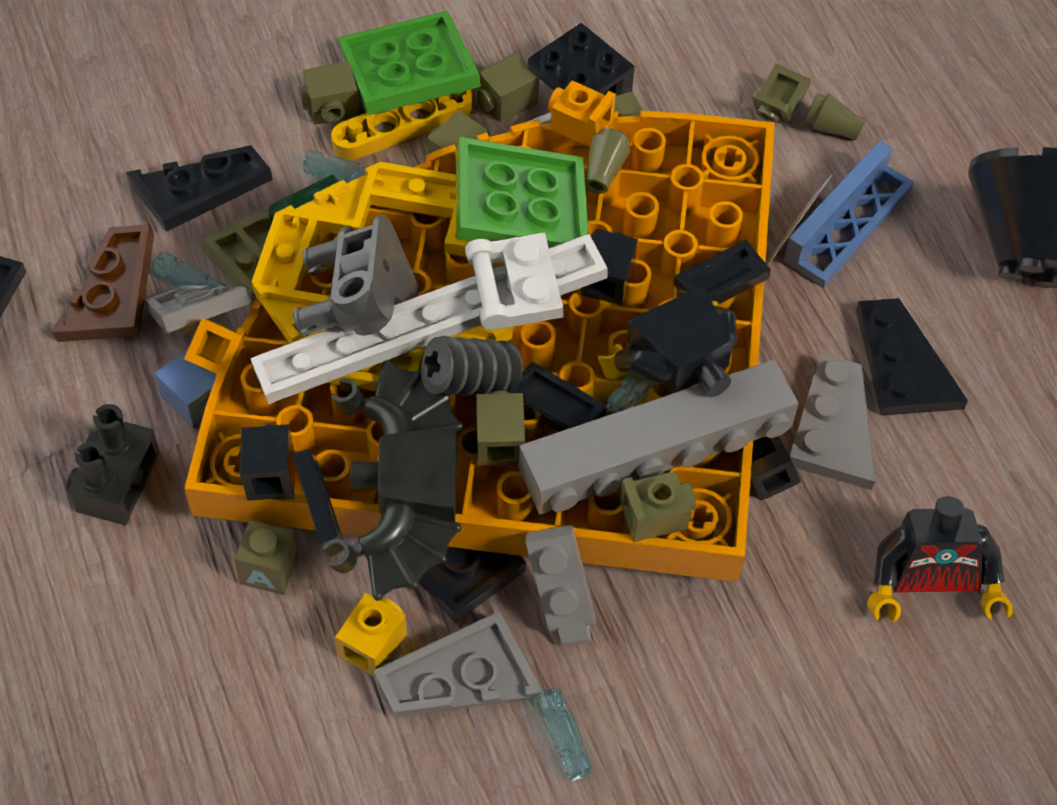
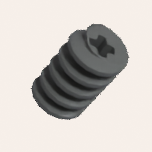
(470, 366)

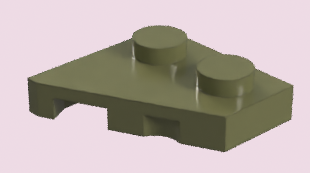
(239, 249)

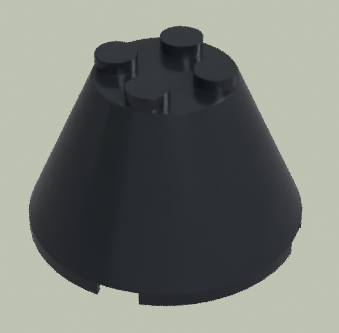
(1019, 211)

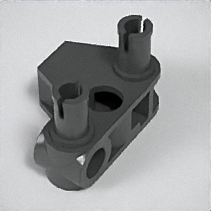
(366, 283)

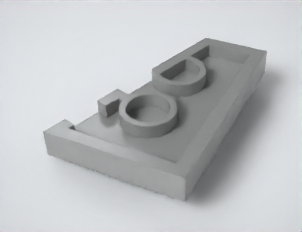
(835, 425)
(459, 671)

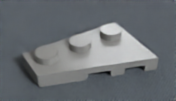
(186, 305)

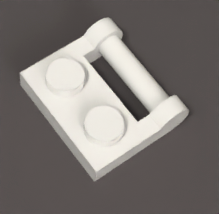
(529, 279)

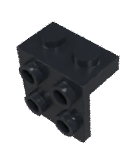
(585, 60)

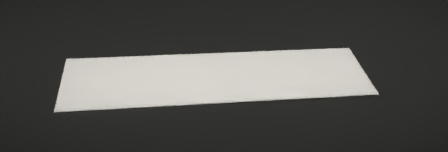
(796, 222)

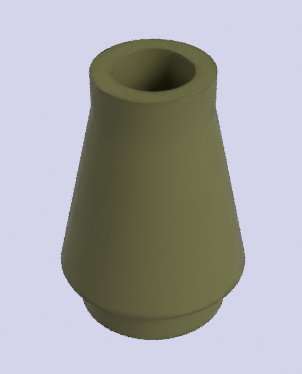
(833, 117)
(606, 156)

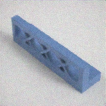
(838, 205)

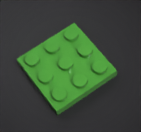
(409, 62)
(518, 193)

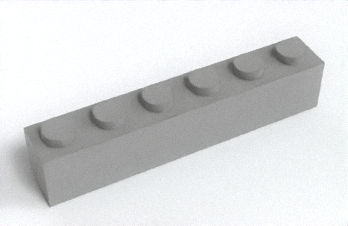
(656, 438)

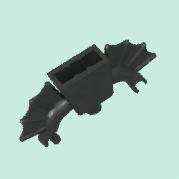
(411, 478)

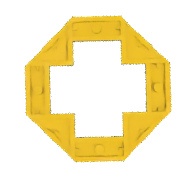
(340, 205)

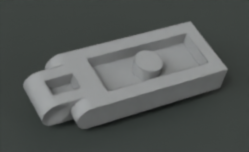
(562, 583)

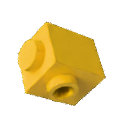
(371, 633)

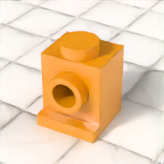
(580, 112)
(215, 344)

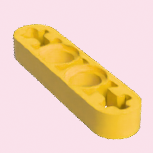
(405, 125)

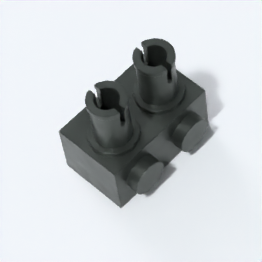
(112, 467)

